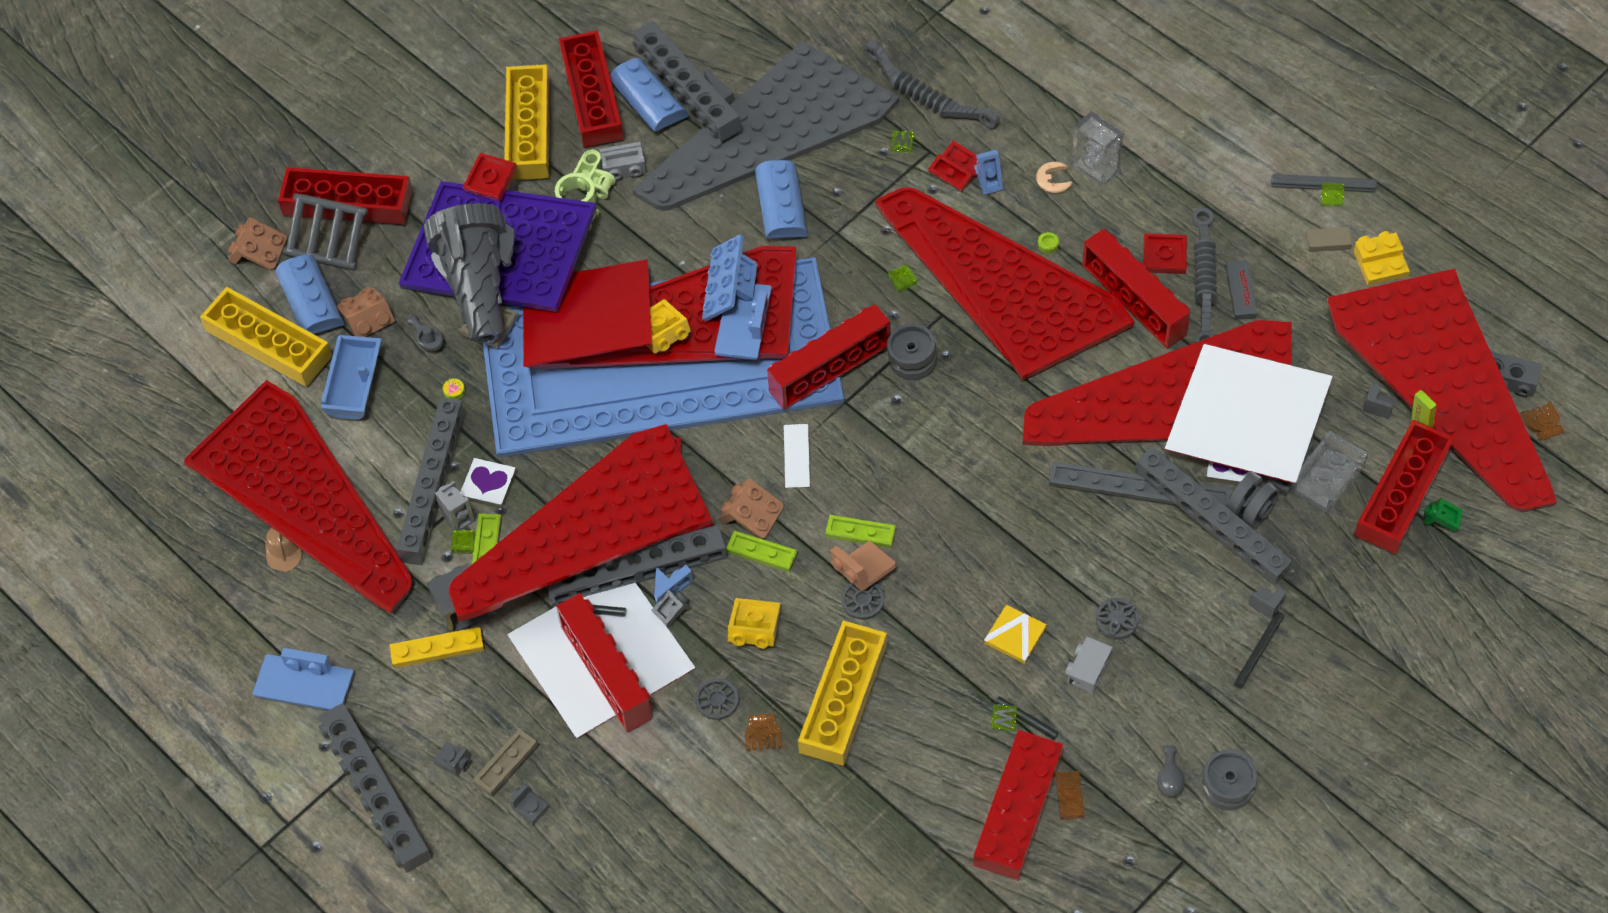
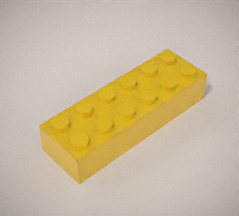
(528, 120)
(266, 336)
(842, 693)

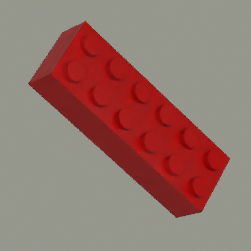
(590, 89)
(382, 194)
(1136, 288)
(828, 356)
(1404, 486)
(604, 662)
(1018, 805)

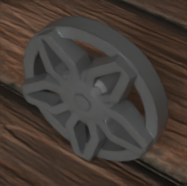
(1117, 618)

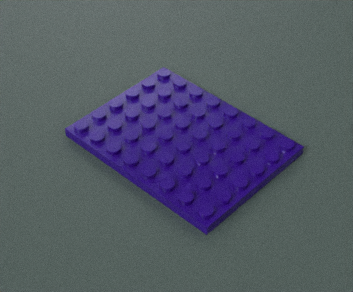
(544, 250)

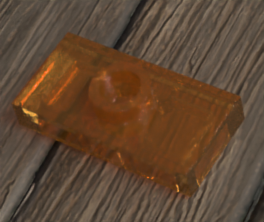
(1069, 795)

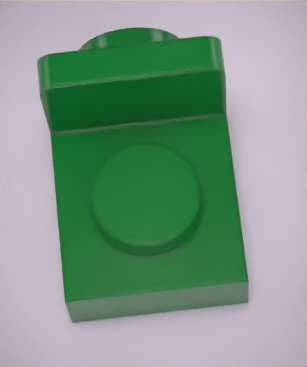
(1444, 514)

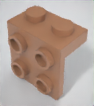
(257, 244)
(366, 312)
(751, 508)
(863, 565)

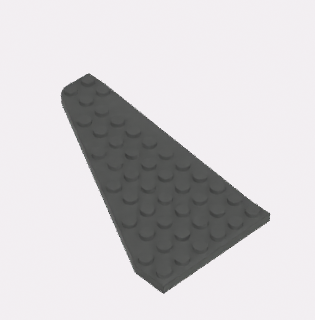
(783, 115)

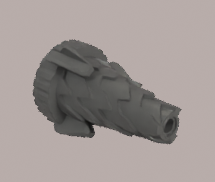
(467, 250)

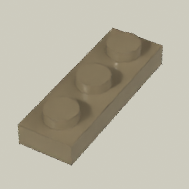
(505, 762)

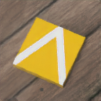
(1015, 634)

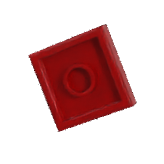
(490, 177)
(1165, 253)

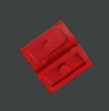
(955, 166)

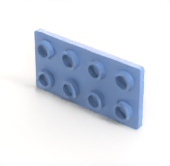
(729, 276)
(744, 325)
(303, 680)

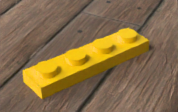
(436, 647)

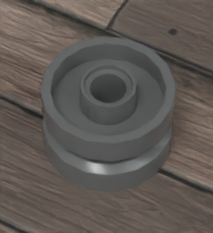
(912, 351)
(1253, 499)
(1234, 792)

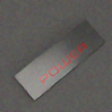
(1241, 289)

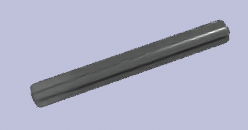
(1315, 182)

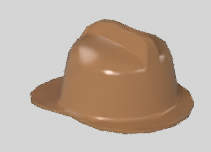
(281, 552)

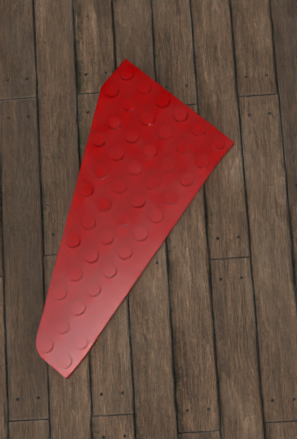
(1428, 340)
(1146, 397)
(288, 478)
(611, 510)

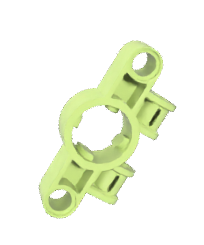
(588, 177)

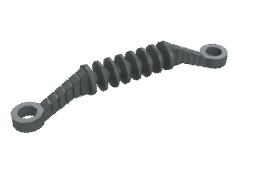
(926, 96)
(1205, 270)

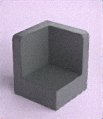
(1377, 403)
(1267, 602)

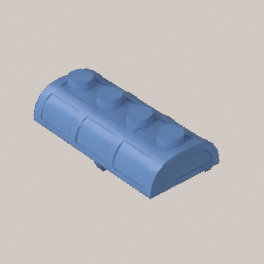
(647, 94)
(780, 199)
(308, 294)
(350, 376)

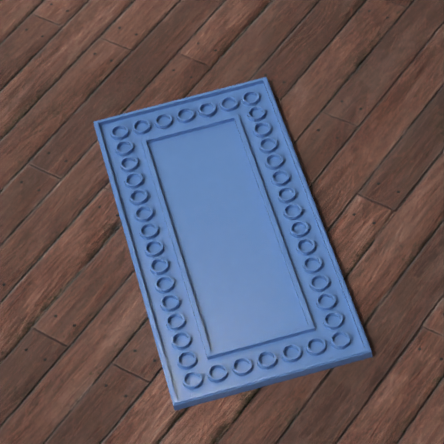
(601, 403)

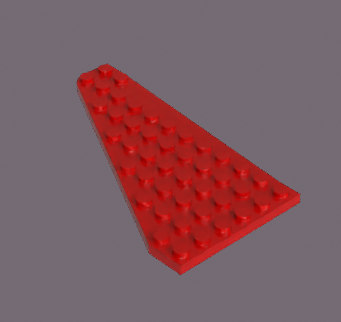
(687, 296)
(1015, 296)

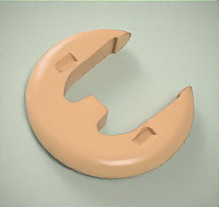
(1044, 179)

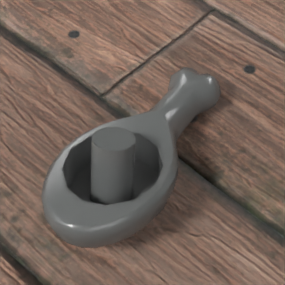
(427, 336)
(1170, 778)

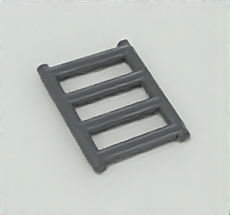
(339, 208)

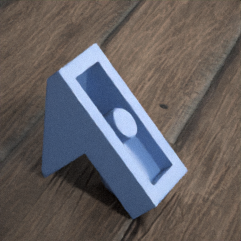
(989, 172)
(677, 582)

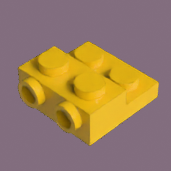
(1381, 258)
(667, 326)
(753, 622)

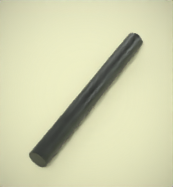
(1258, 650)

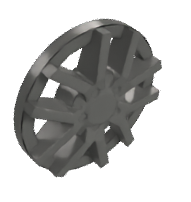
(862, 600)
(716, 699)

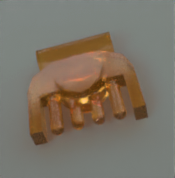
(1545, 424)
(762, 728)

